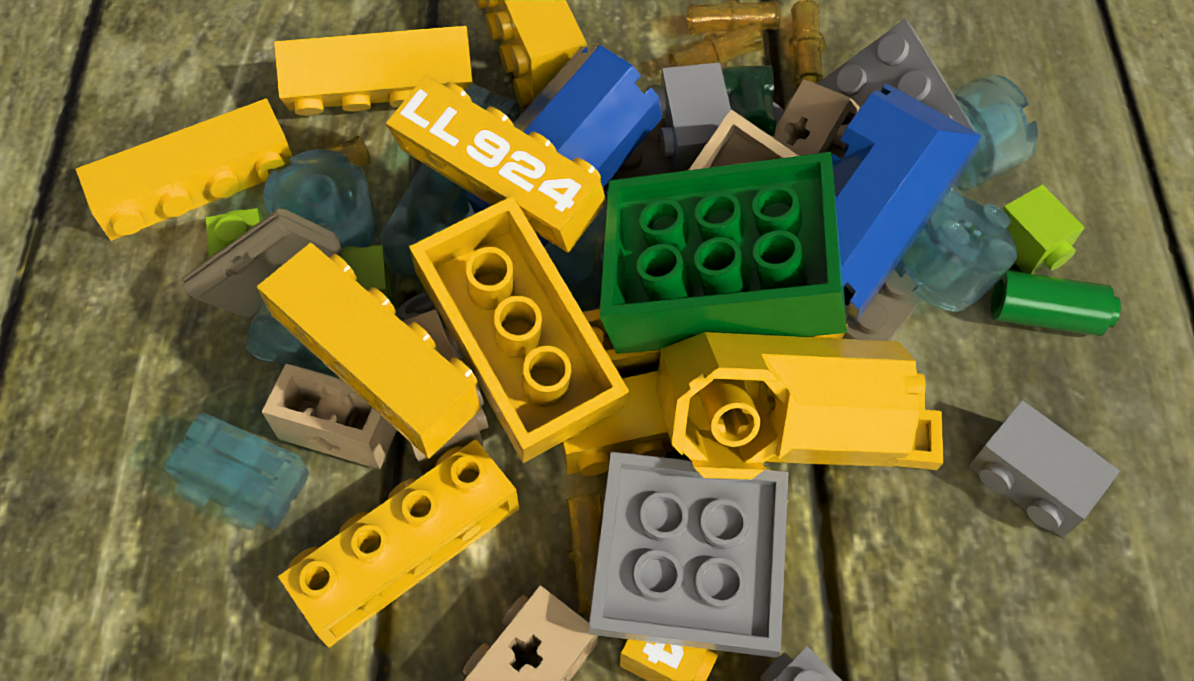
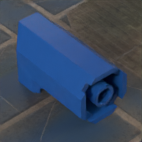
(591, 113)
(890, 183)

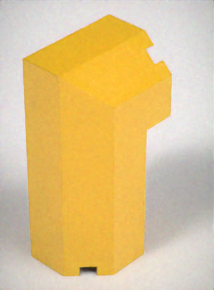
(786, 401)

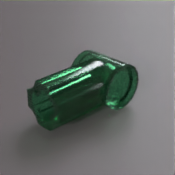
(751, 94)

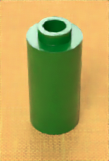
(1055, 303)

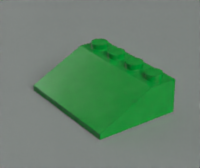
(723, 254)

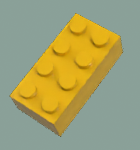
(534, 40)
(518, 328)

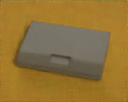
(234, 272)

